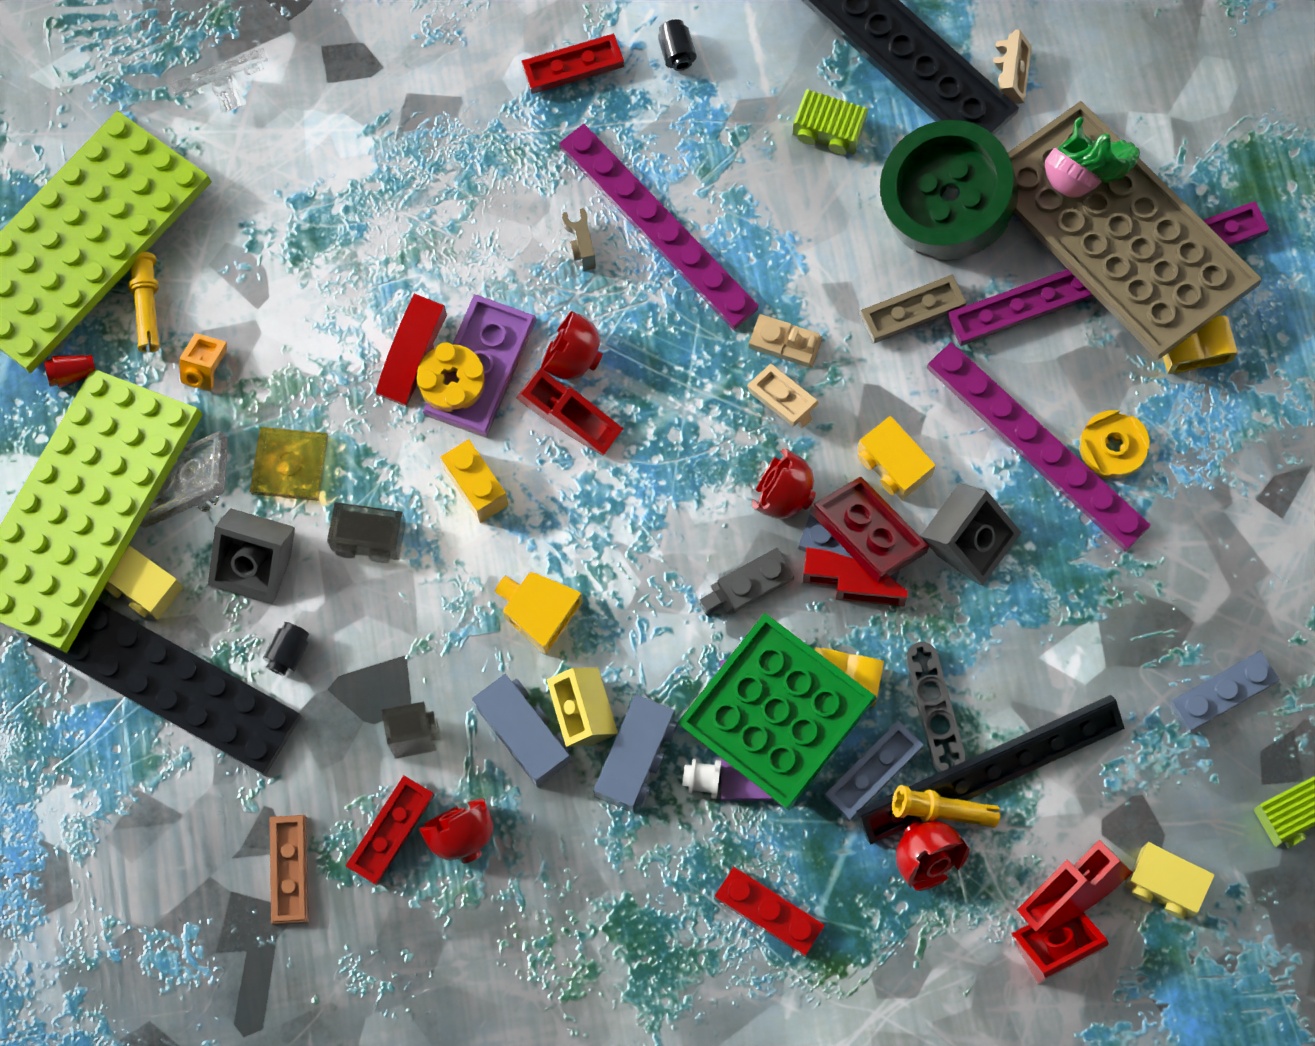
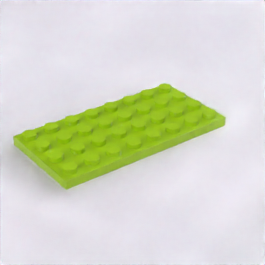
(87, 233)
(86, 504)

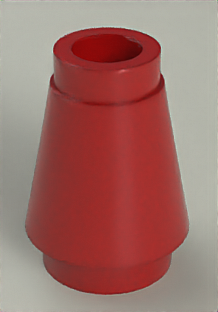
(68, 369)

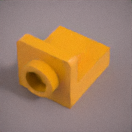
(201, 360)

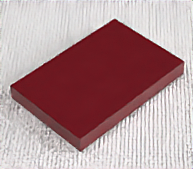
(869, 529)

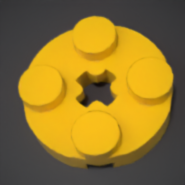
(455, 395)
(1121, 427)

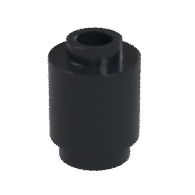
(676, 45)
(286, 649)

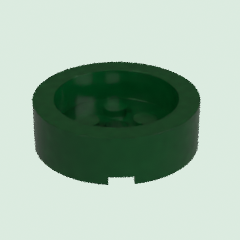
(953, 157)

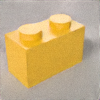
(895, 458)
(474, 480)

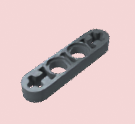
(930, 709)

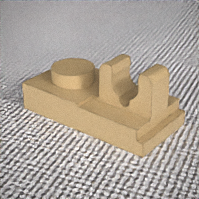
(1014, 65)
(785, 341)
(783, 396)

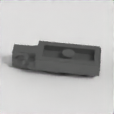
(748, 583)

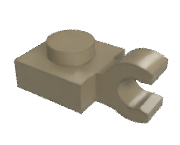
(582, 246)

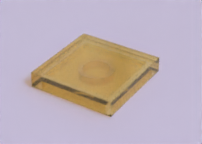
(289, 463)

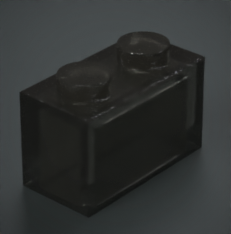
(366, 532)
(410, 729)

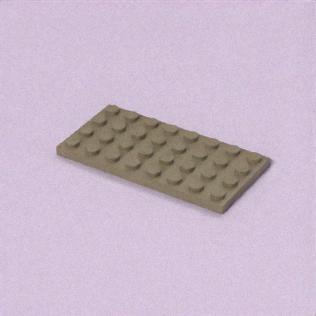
(1130, 242)

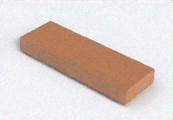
(289, 870)

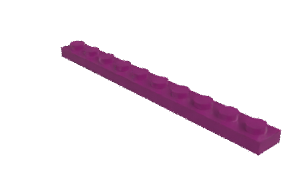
(1065, 290)

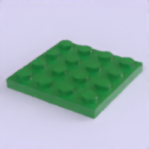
(777, 711)

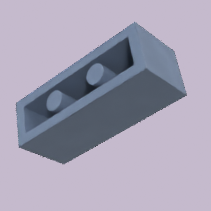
(522, 729)
(635, 754)

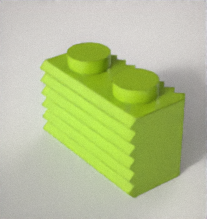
(829, 122)
(1289, 814)

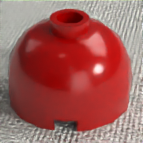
(573, 348)
(785, 487)
(460, 832)
(928, 852)

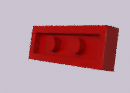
(572, 63)
(390, 830)
(769, 911)

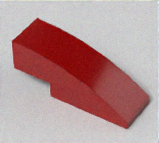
(410, 345)
(569, 412)
(852, 581)
(1074, 888)

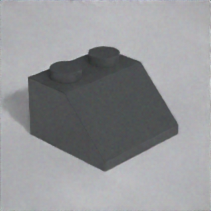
(971, 532)
(250, 555)

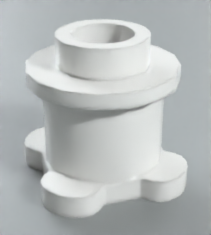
(702, 777)

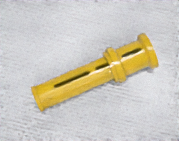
(143, 287)
(930, 806)

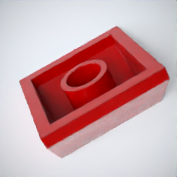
(1060, 947)

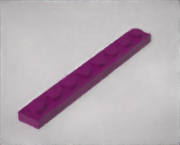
(659, 227)
(1038, 446)

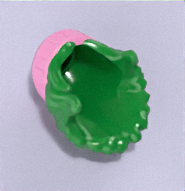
(1085, 163)

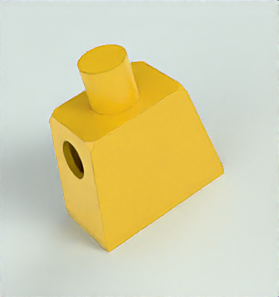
(538, 608)

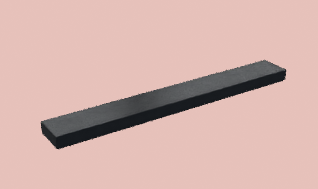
(1001, 763)

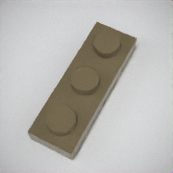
(912, 308)

